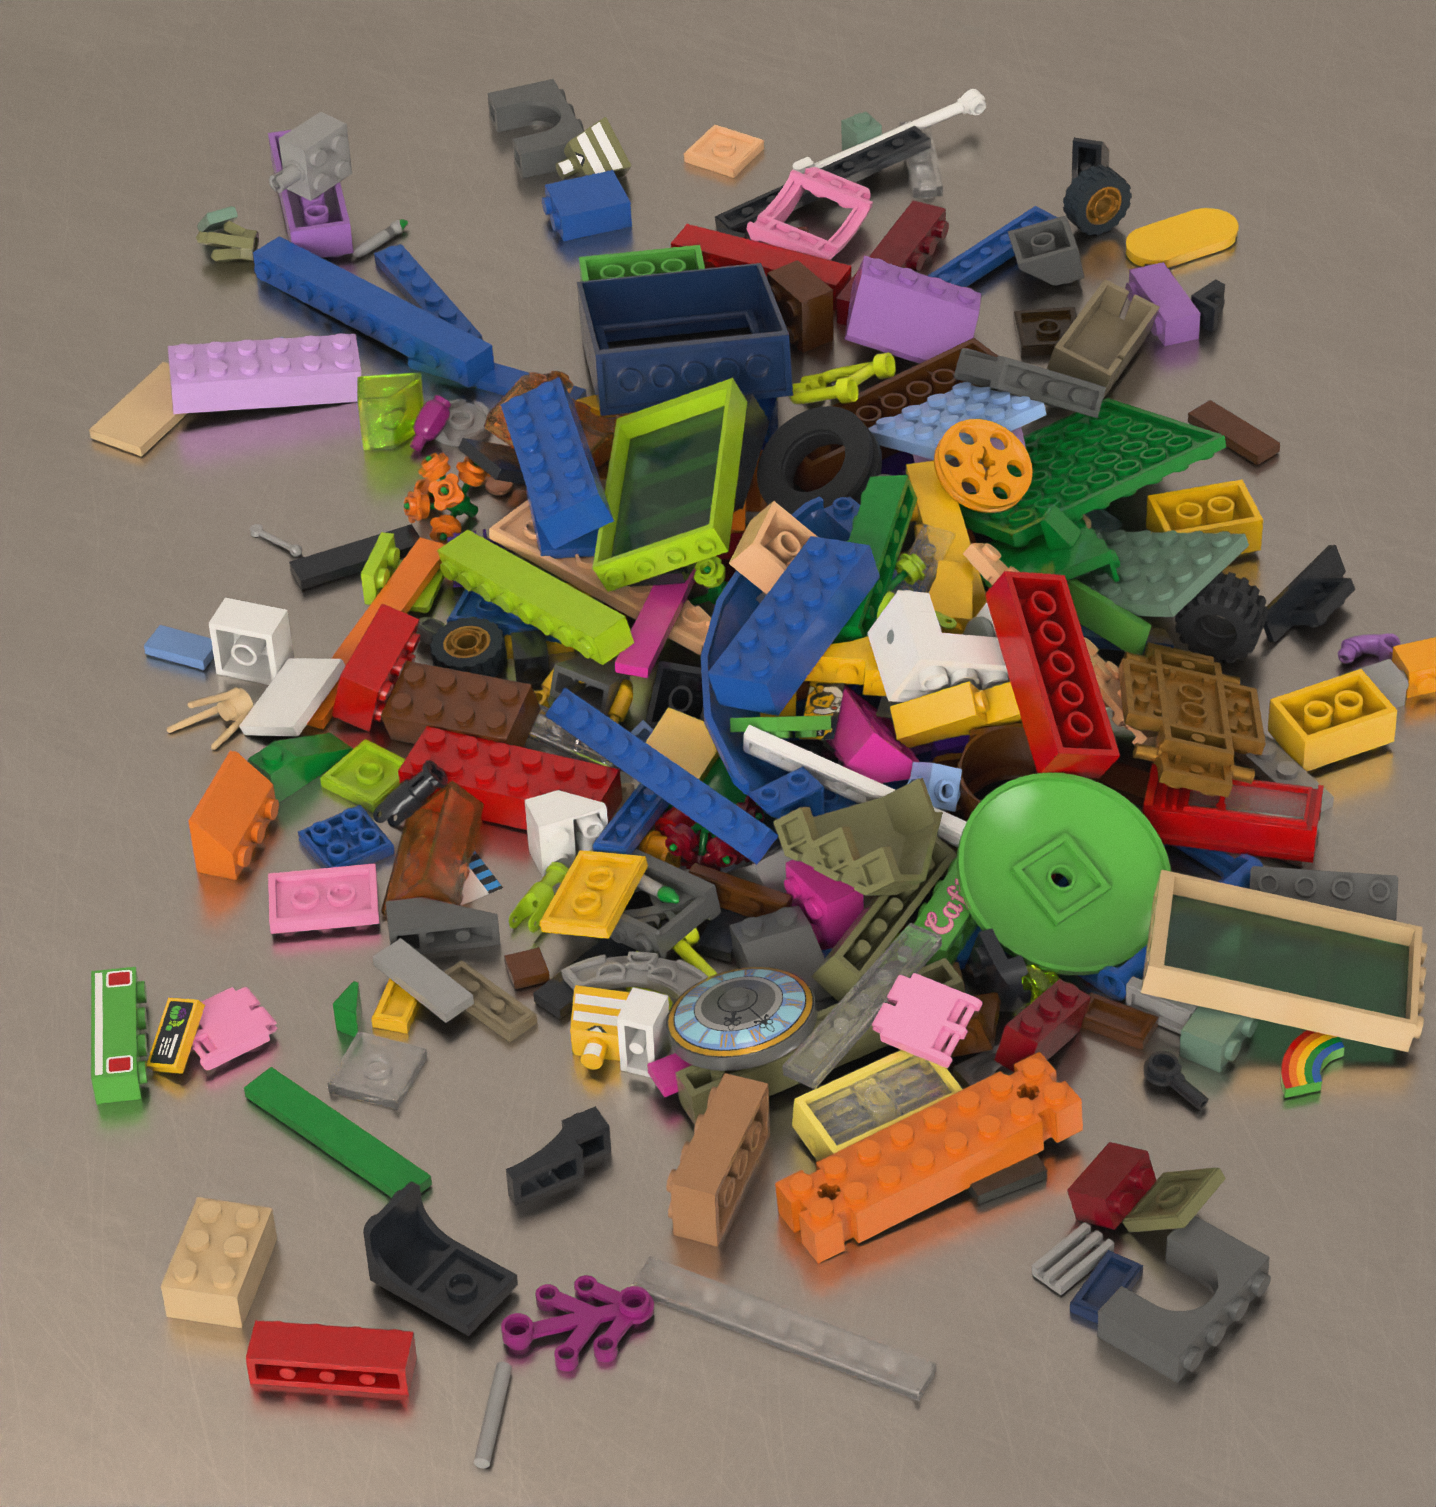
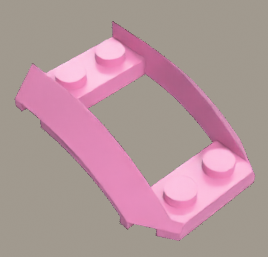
(770, 222)

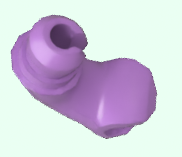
(1375, 644)

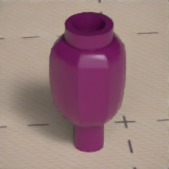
(430, 421)

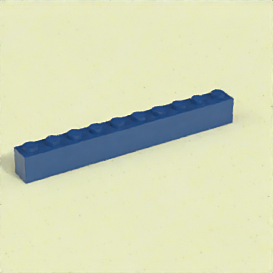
(374, 311)

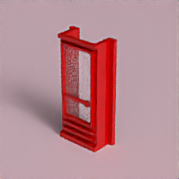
(1254, 820)

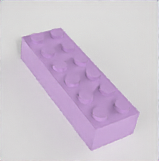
(264, 373)

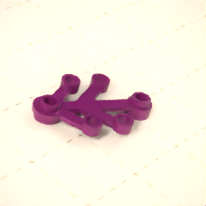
(626, 1308)

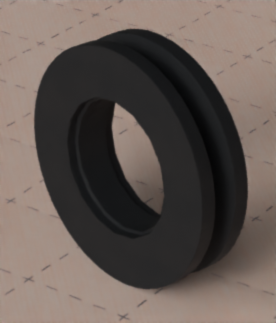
(804, 435)

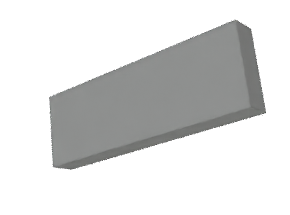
(423, 980)

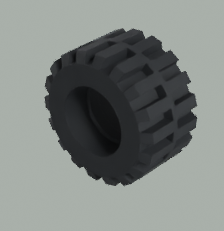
(1221, 637)

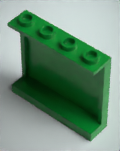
(1083, 557)

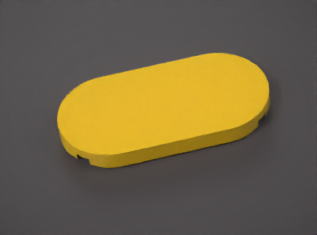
(1182, 237)

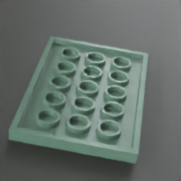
(1162, 569)

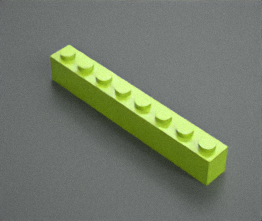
(535, 597)

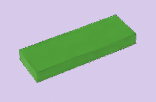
(1109, 619)

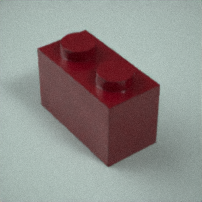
(1112, 1185)

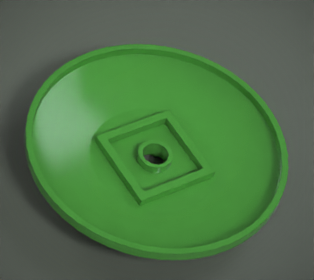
(1069, 829)

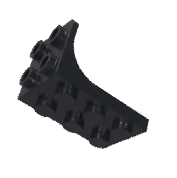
(430, 1268)

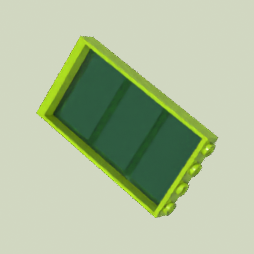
(671, 485)

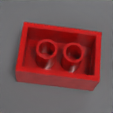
(375, 667)

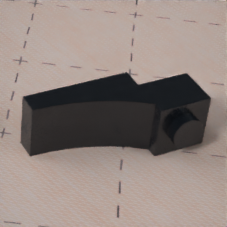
(561, 1160)

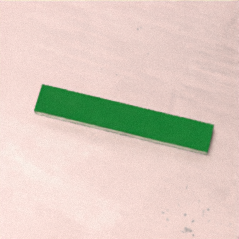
(334, 1133)

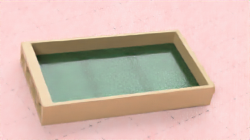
(1285, 961)

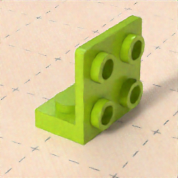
(382, 565)

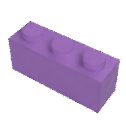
(1177, 316)

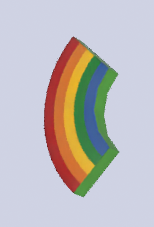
(1305, 1061)

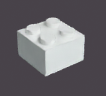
(250, 640)

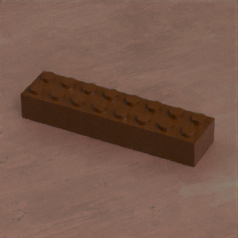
(886, 400)

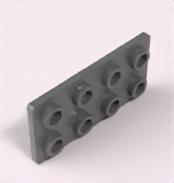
(1349, 891)

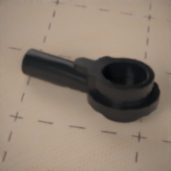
(1164, 1070)

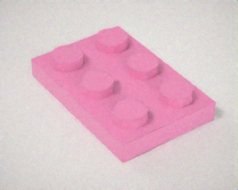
(323, 898)

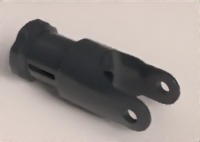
(411, 794)

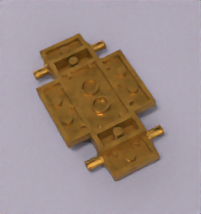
(1197, 715)

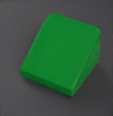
(1058, 529)
(348, 1010)

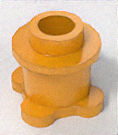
(655, 846)

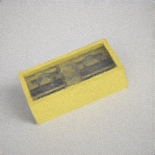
(869, 1101)

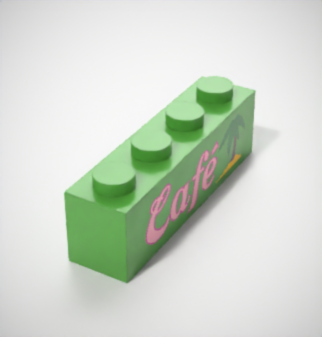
(948, 917)

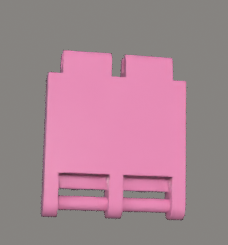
(925, 1018)
(231, 1026)

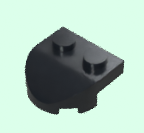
(995, 973)

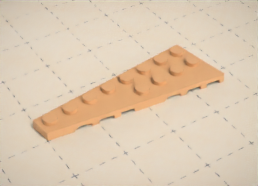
(988, 563)

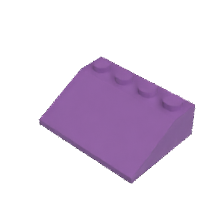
(908, 311)

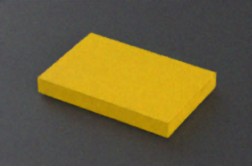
(593, 894)

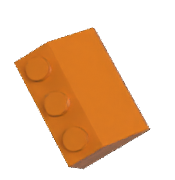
(231, 818)

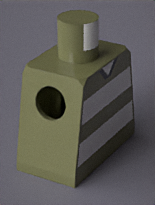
(594, 152)

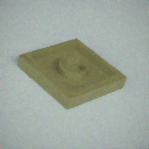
(1174, 1200)

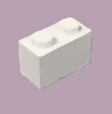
(642, 1030)

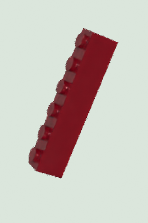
(905, 245)

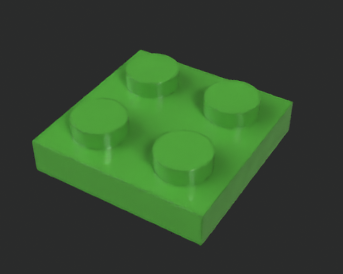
(784, 725)

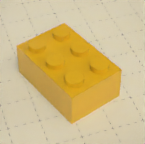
(1209, 510)
(1332, 720)

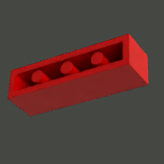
(331, 1357)

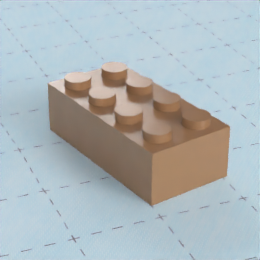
(719, 1159)

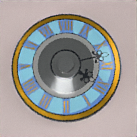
(741, 1018)

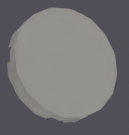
(466, 422)

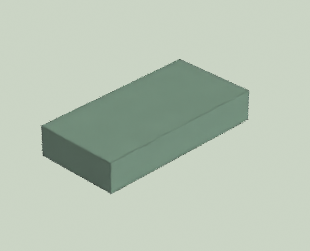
(215, 220)

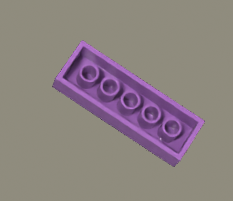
(316, 224)

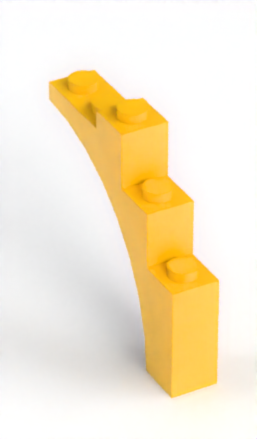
(855, 661)
(953, 713)

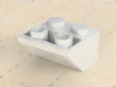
(561, 826)

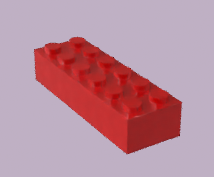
(1051, 674)
(509, 774)

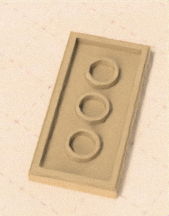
(140, 416)

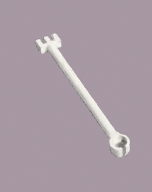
(971, 103)

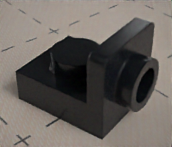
(1209, 303)

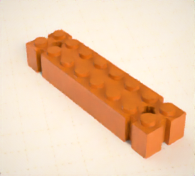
(928, 1157)

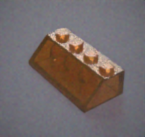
(436, 848)

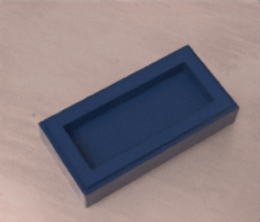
(1103, 1282)

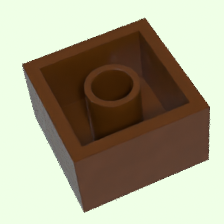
(804, 305)

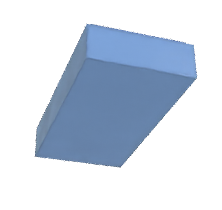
(180, 647)

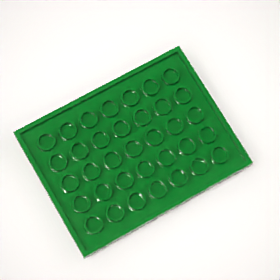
(1091, 462)

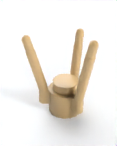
(233, 706)

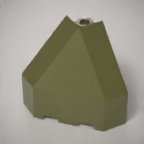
(870, 845)

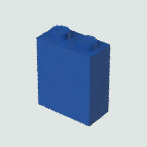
(587, 205)

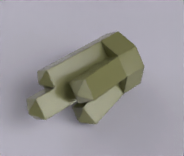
(235, 247)

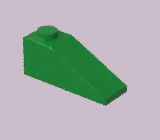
(298, 761)

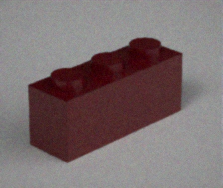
(1044, 1024)

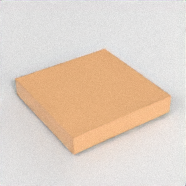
(724, 151)

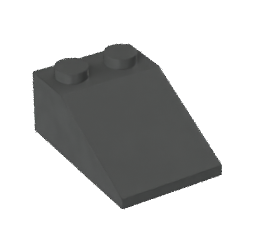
(781, 942)

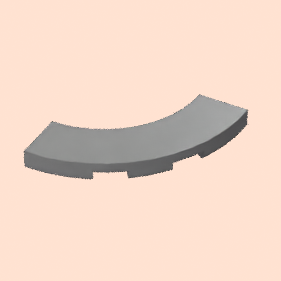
(634, 970)

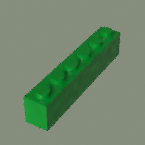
(882, 524)

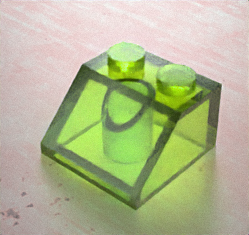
(388, 408)

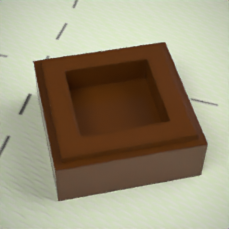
(526, 968)

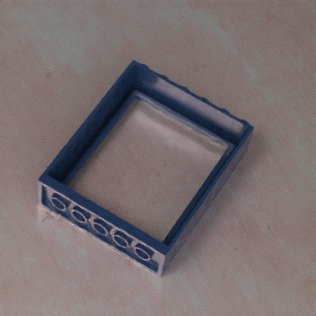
(676, 305)

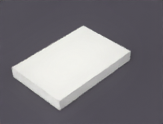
(292, 697)

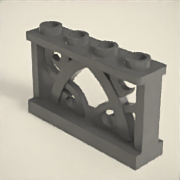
(1031, 381)
(696, 903)

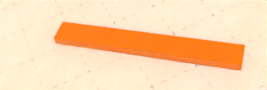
(399, 593)

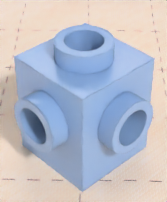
(941, 783)

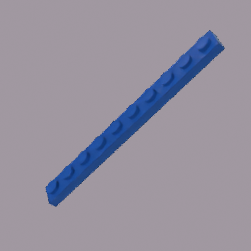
(662, 776)

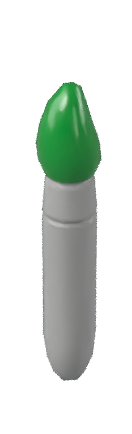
(664, 893)

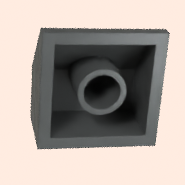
(1048, 251)

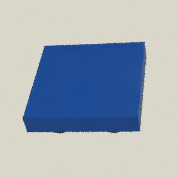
(346, 840)

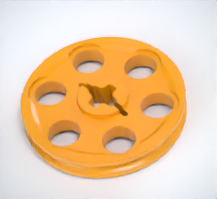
(974, 473)

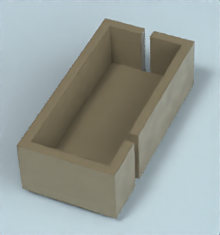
(1101, 342)

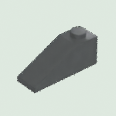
(440, 926)

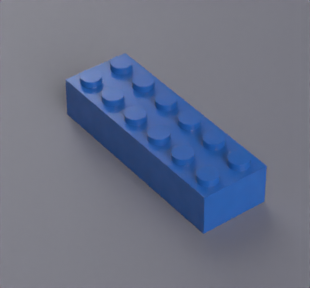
(556, 463)
(794, 625)

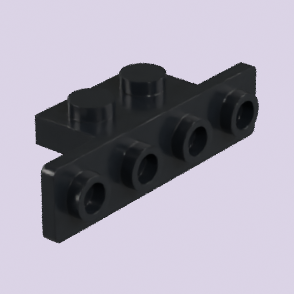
(1310, 595)

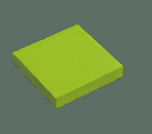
(364, 775)

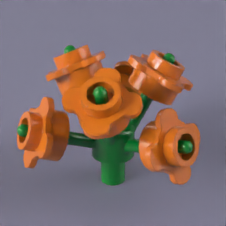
(443, 494)

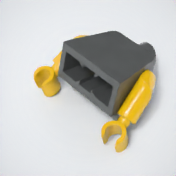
(593, 683)

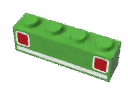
(117, 1035)

